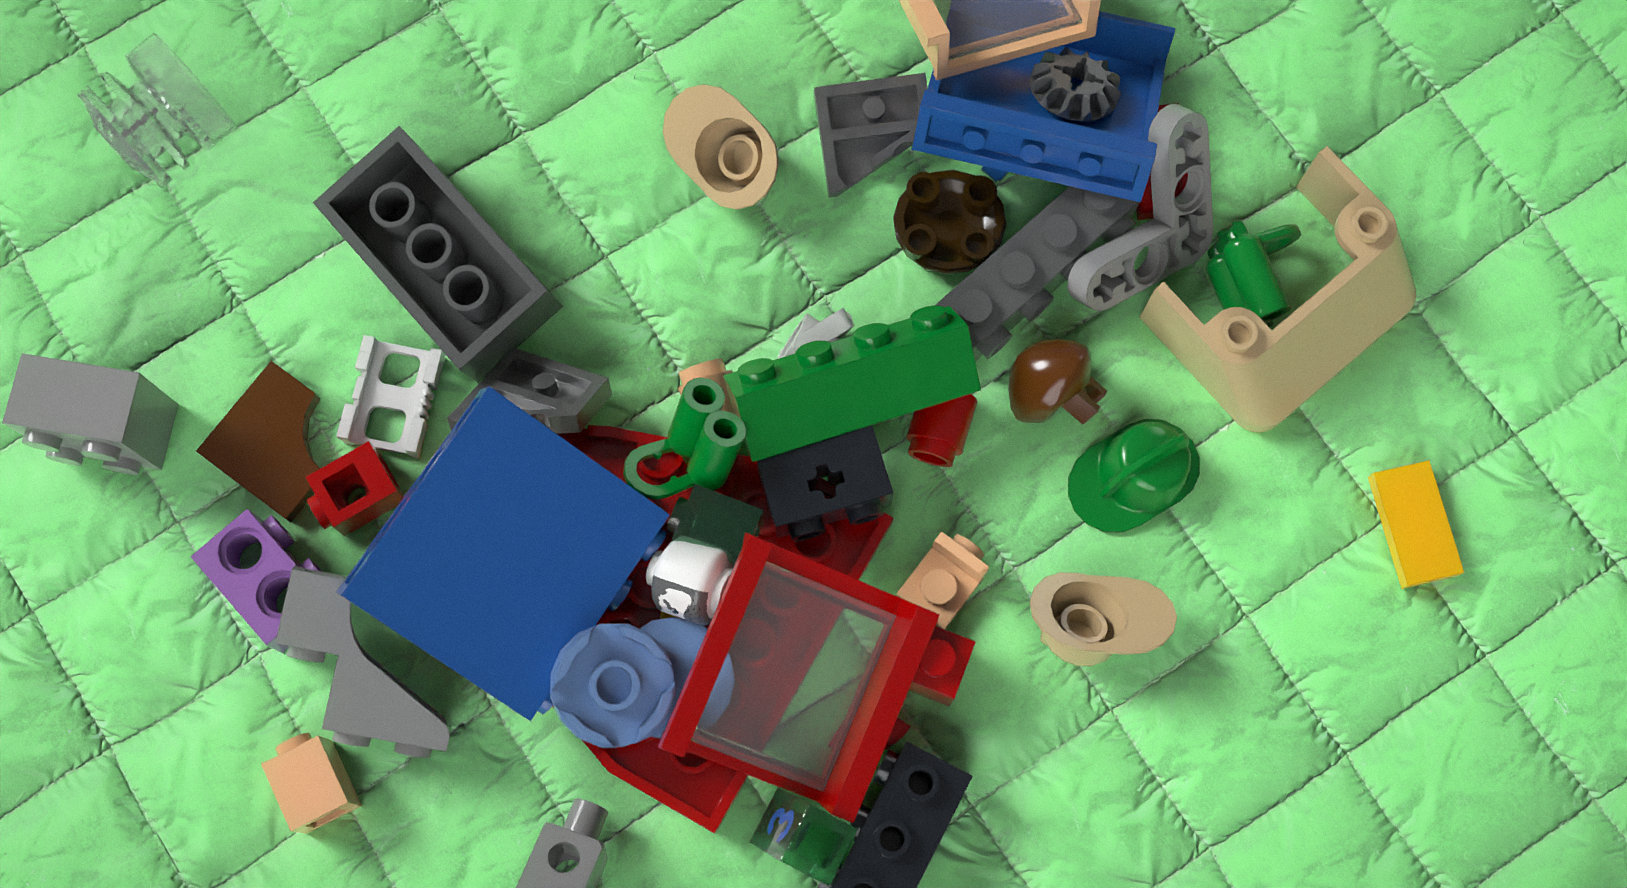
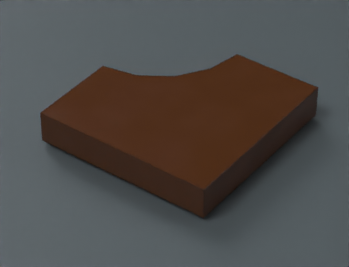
(266, 441)

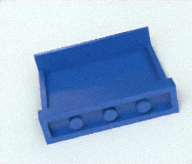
(998, 123)
(505, 552)

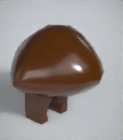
(1052, 377)

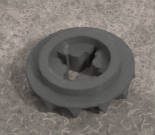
(1090, 101)

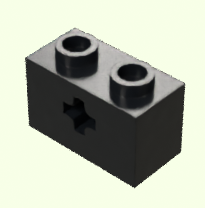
(848, 461)

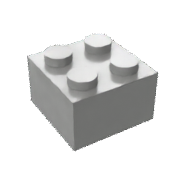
(90, 414)

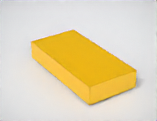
(1415, 524)

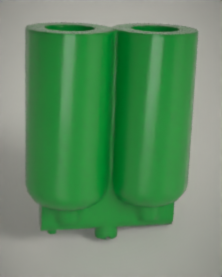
(1243, 270)
(698, 433)

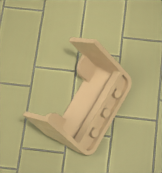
(1268, 372)

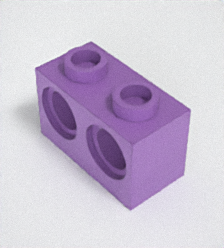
(253, 589)

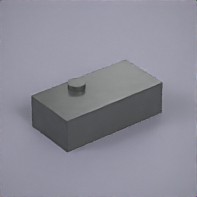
(437, 255)

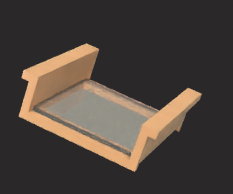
(986, 32)

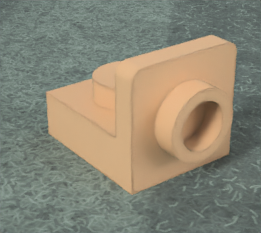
(946, 577)

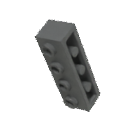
(1034, 263)

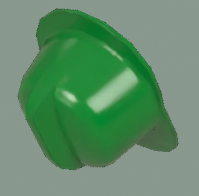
(1133, 475)

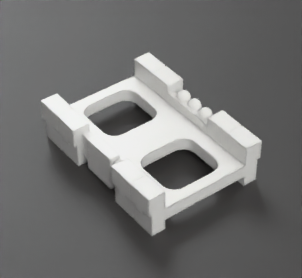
(372, 394)

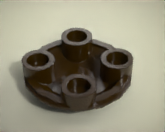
(949, 220)

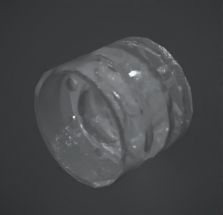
(156, 111)

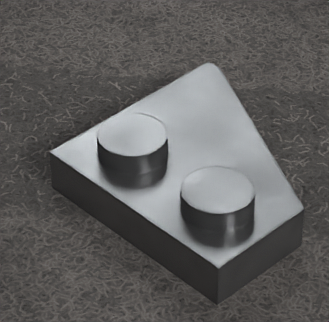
(866, 125)
(545, 389)

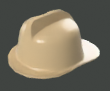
(721, 146)
(1100, 616)

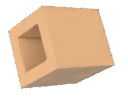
(310, 782)

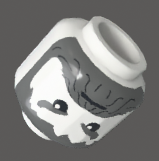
(688, 580)

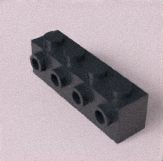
(905, 823)

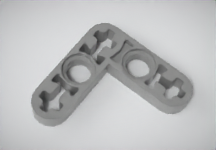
(1180, 225)

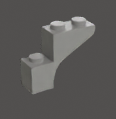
(363, 695)

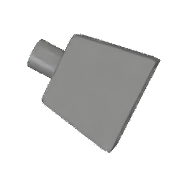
(573, 841)

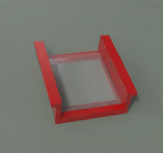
(800, 677)

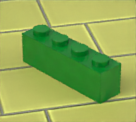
(853, 381)

